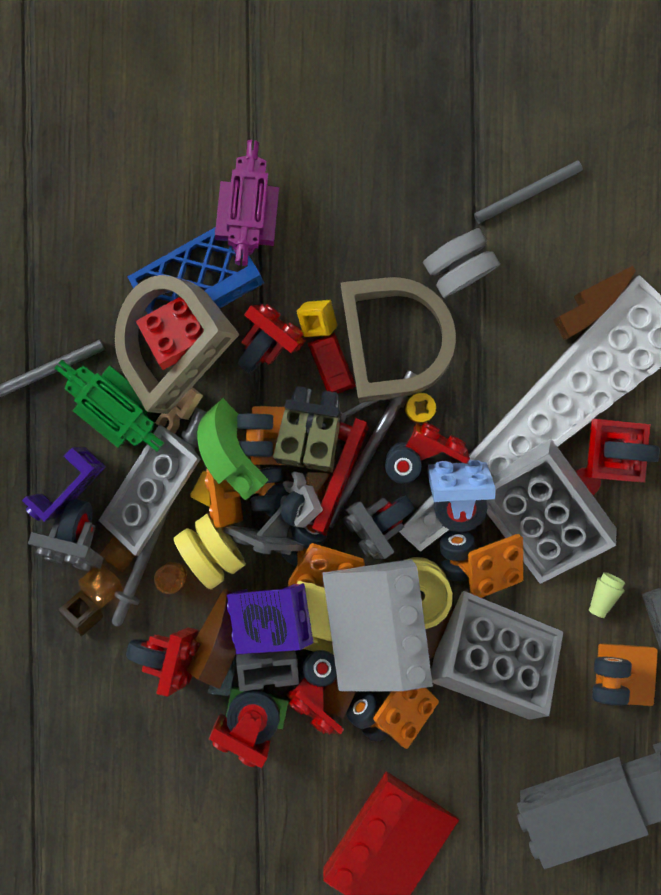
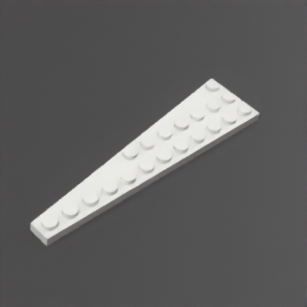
(585, 381)

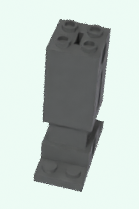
(591, 808)

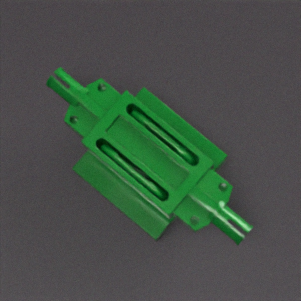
(109, 405)

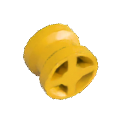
(417, 411)

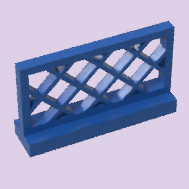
(221, 293)

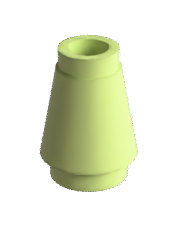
(606, 593)

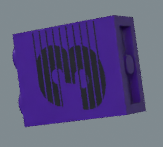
(90, 467)
(270, 620)

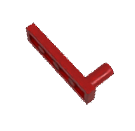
(354, 438)

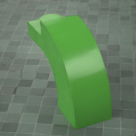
(223, 453)

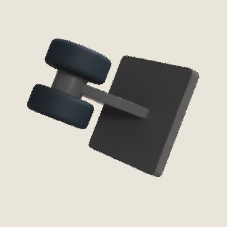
(274, 533)

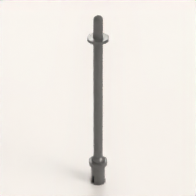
(127, 596)

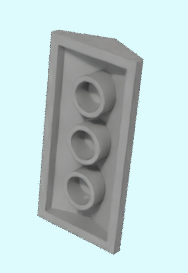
(149, 490)

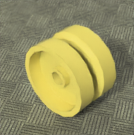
(209, 552)
(436, 591)

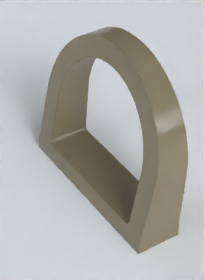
(387, 287)
(216, 338)

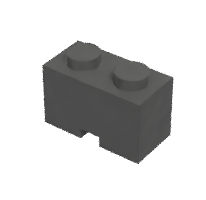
(266, 669)

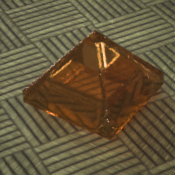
(117, 554)

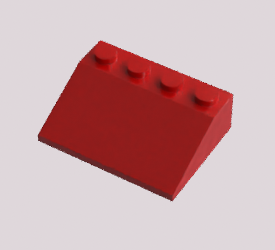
(389, 842)

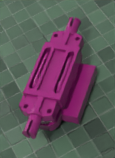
(247, 206)

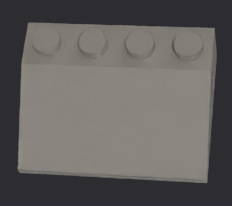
(551, 511)
(378, 627)
(498, 657)

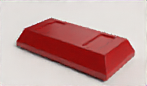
(332, 364)

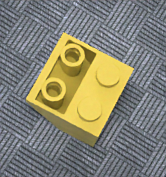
(318, 618)

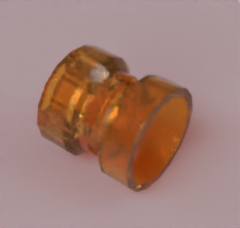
(166, 579)

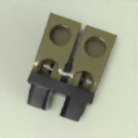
(309, 422)

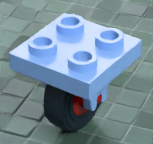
(461, 493)

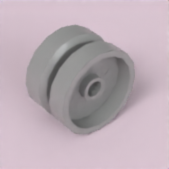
(459, 259)

